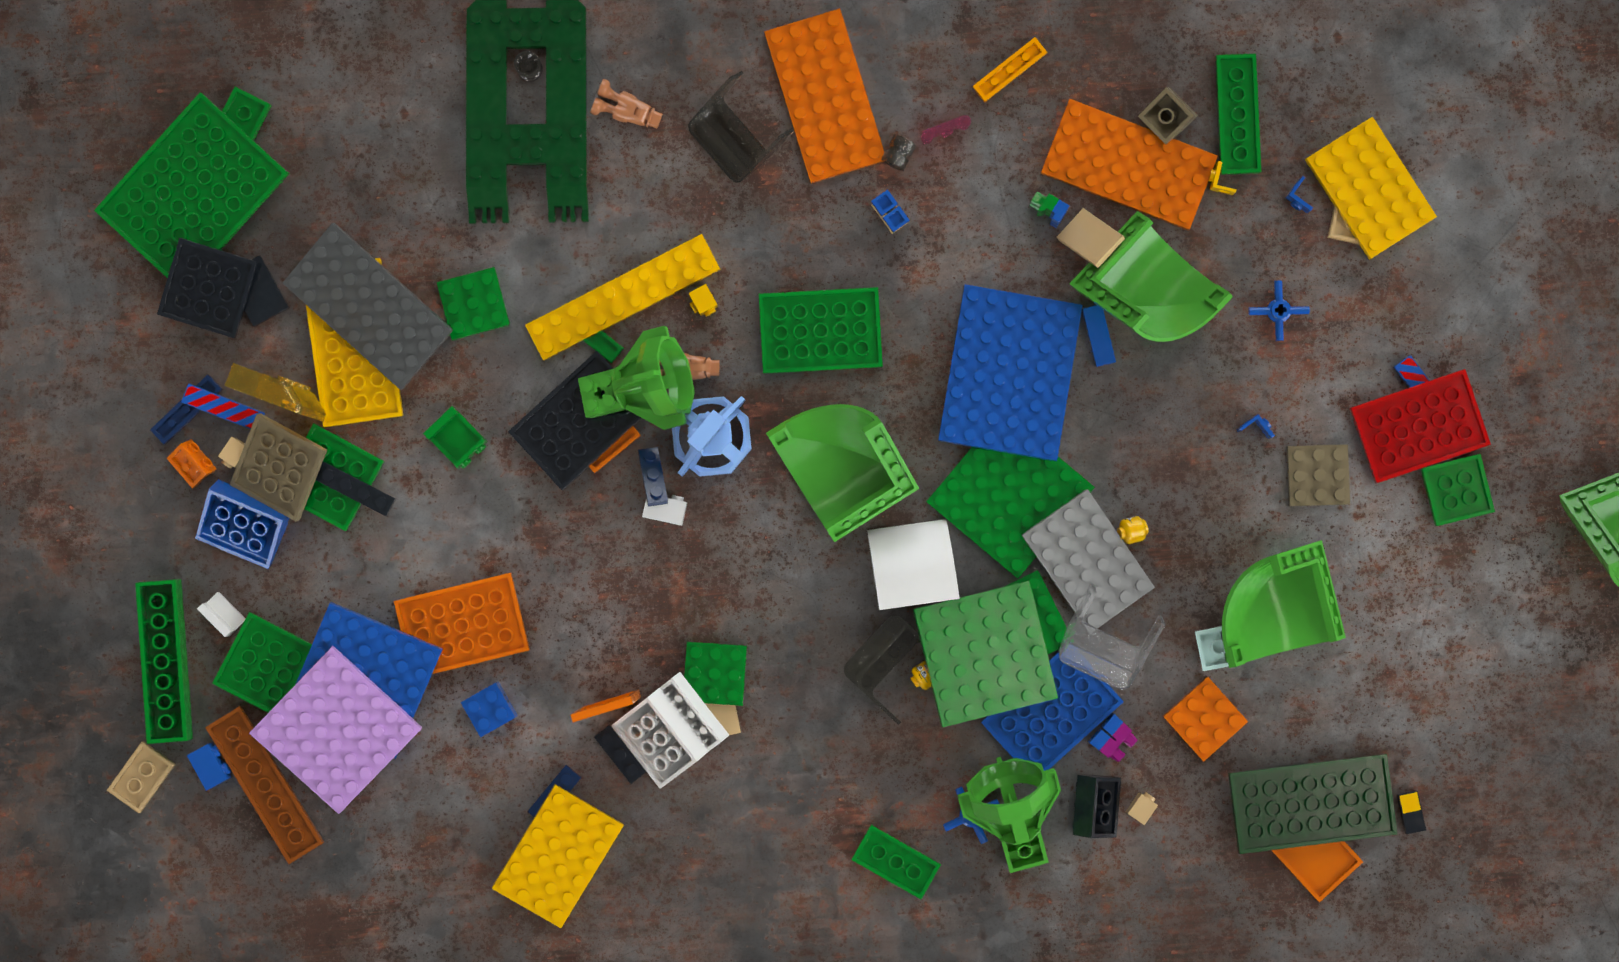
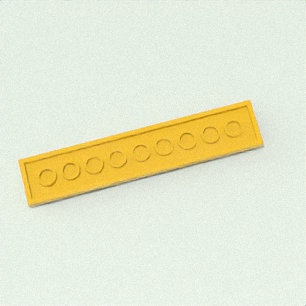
(622, 297)

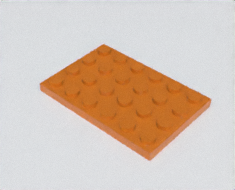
(467, 621)

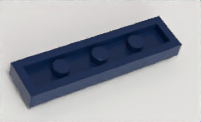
(181, 414)

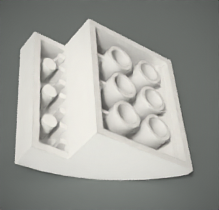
(913, 564)
(670, 730)

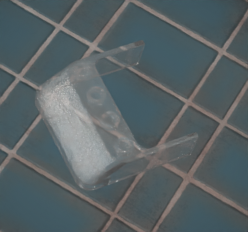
(1102, 653)

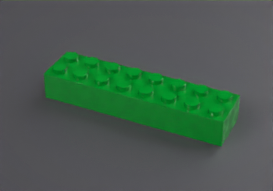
(164, 661)

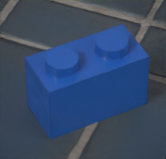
(209, 766)

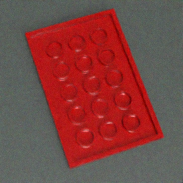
(1420, 426)

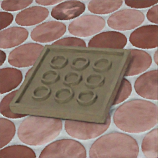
(278, 467)

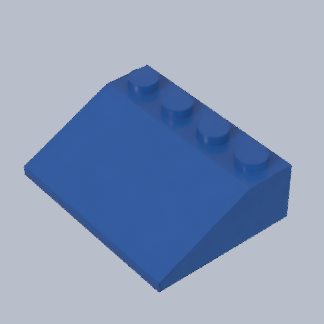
(241, 525)

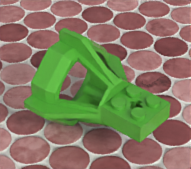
(639, 385)
(1016, 821)

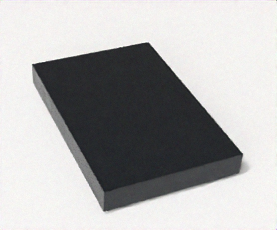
(264, 296)

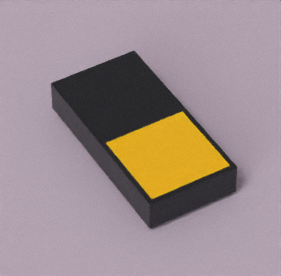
(1411, 812)

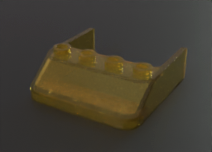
(277, 391)

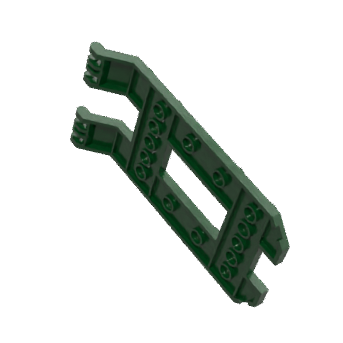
(559, 142)

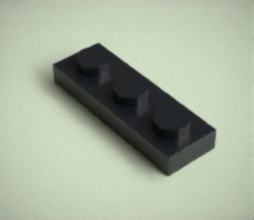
(620, 754)

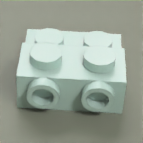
(1211, 648)

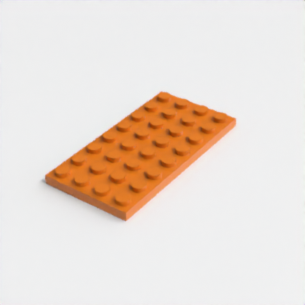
(825, 95)
(1128, 164)

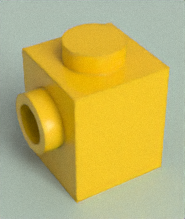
(703, 301)

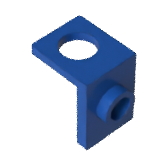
(1297, 202)
(1263, 424)

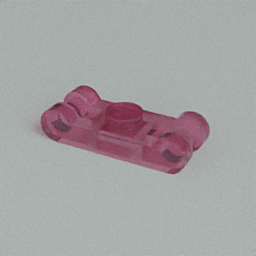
(945, 129)

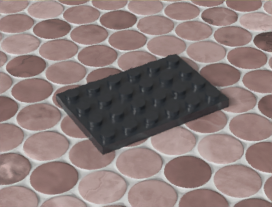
(561, 435)

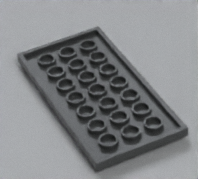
(367, 306)

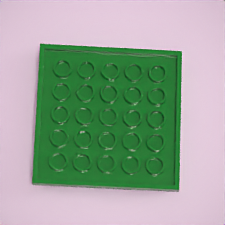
(1002, 496)
(985, 653)

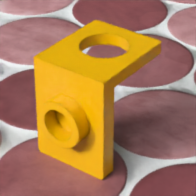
(1214, 181)

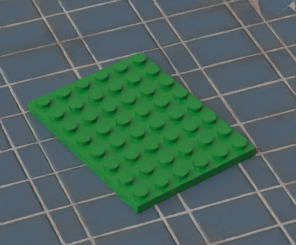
(191, 185)

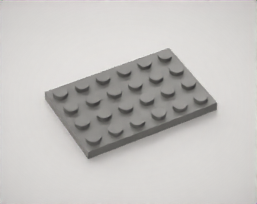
(1084, 548)

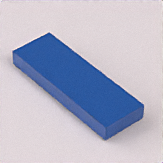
(1098, 335)

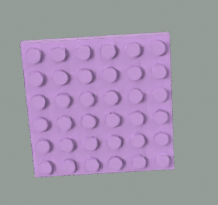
(335, 730)

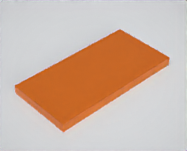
(605, 705)
(1320, 866)

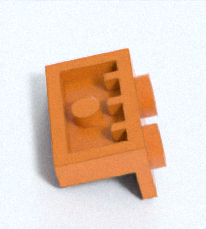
(191, 463)

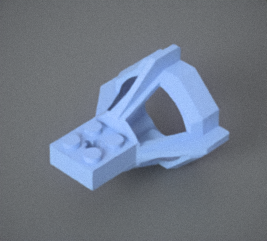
(711, 435)

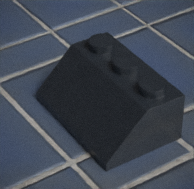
(1096, 806)

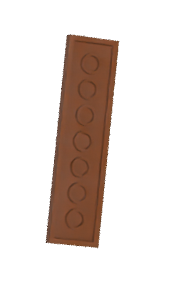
(264, 785)

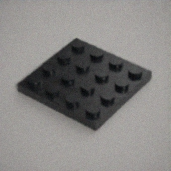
(207, 288)

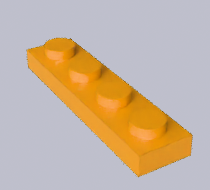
(1009, 69)

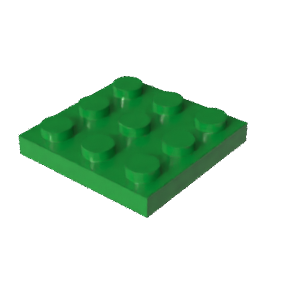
(473, 303)
(1457, 490)
(716, 672)

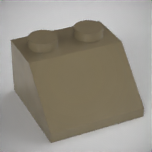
(1167, 115)

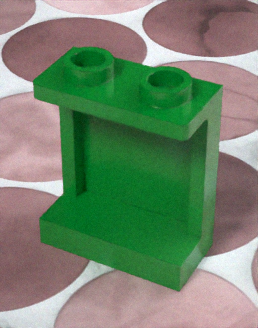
(456, 438)

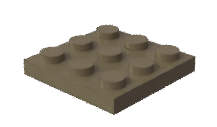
(1318, 475)

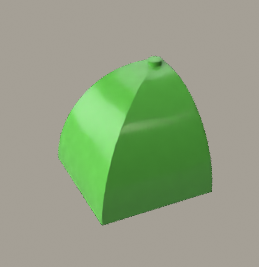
(1151, 286)
(843, 464)
(1596, 517)
(1281, 606)

